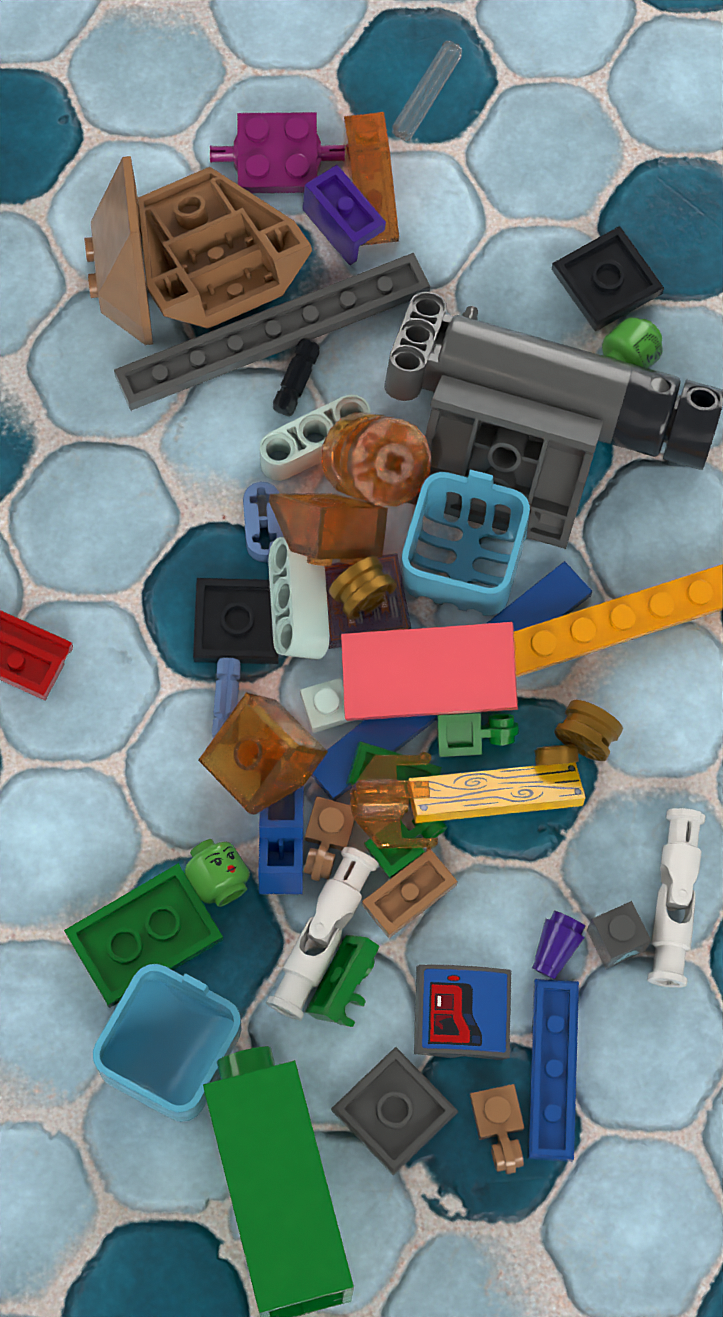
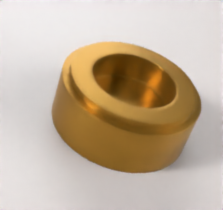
(556, 754)

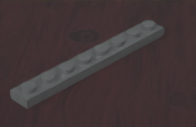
(271, 331)

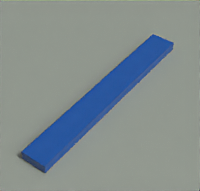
(549, 598)

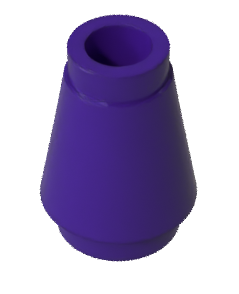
(557, 943)

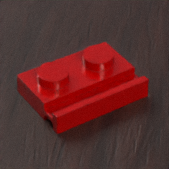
(30, 656)

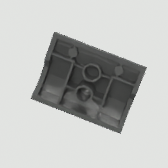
(522, 445)

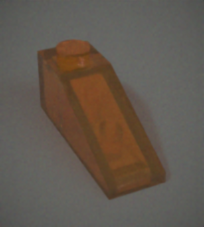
(371, 168)

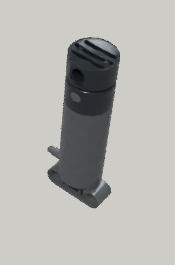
(633, 401)

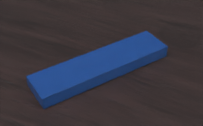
(553, 1070)

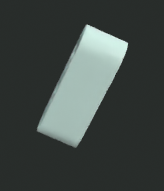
(292, 438)
(297, 603)

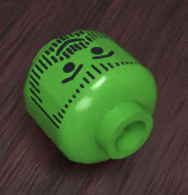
(634, 342)

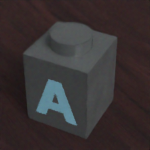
(618, 935)

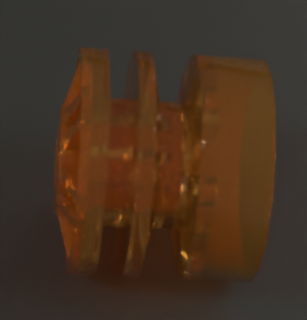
(358, 450)

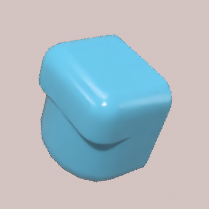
(167, 1041)

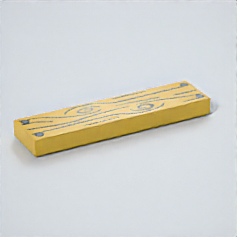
(499, 792)

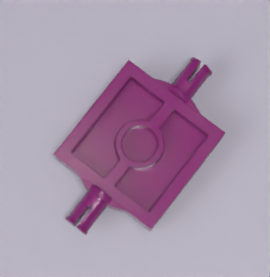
(277, 151)

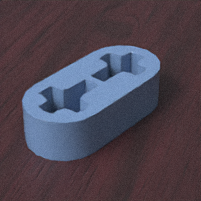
(254, 522)

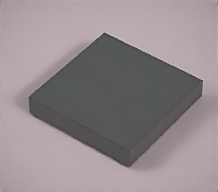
(394, 1111)

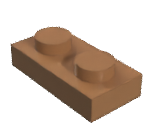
(409, 893)

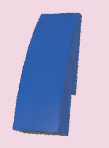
(282, 846)

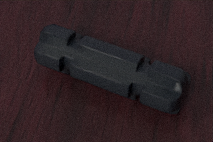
(296, 377)

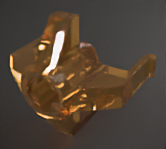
(381, 800)

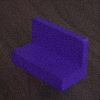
(341, 212)

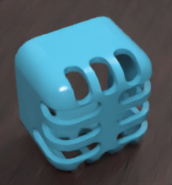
(457, 587)

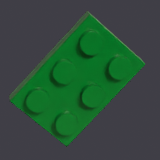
(149, 925)

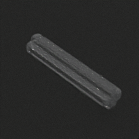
(427, 90)

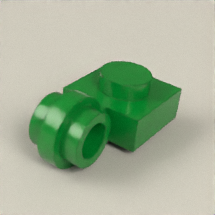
(463, 733)
(396, 859)

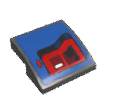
(462, 1011)

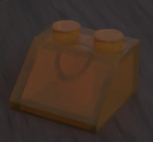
(330, 526)
(261, 753)

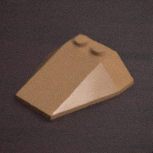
(216, 249)
(119, 257)

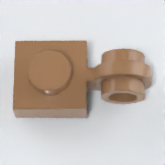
(329, 827)
(497, 1115)

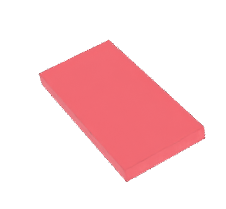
(429, 671)

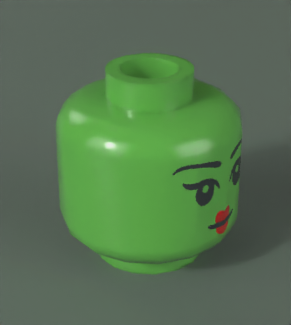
(217, 872)

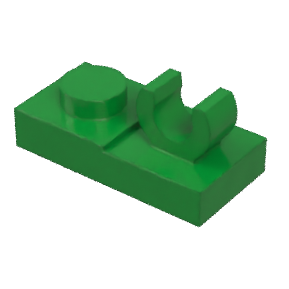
(348, 968)

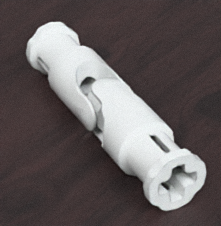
(678, 874)
(333, 911)

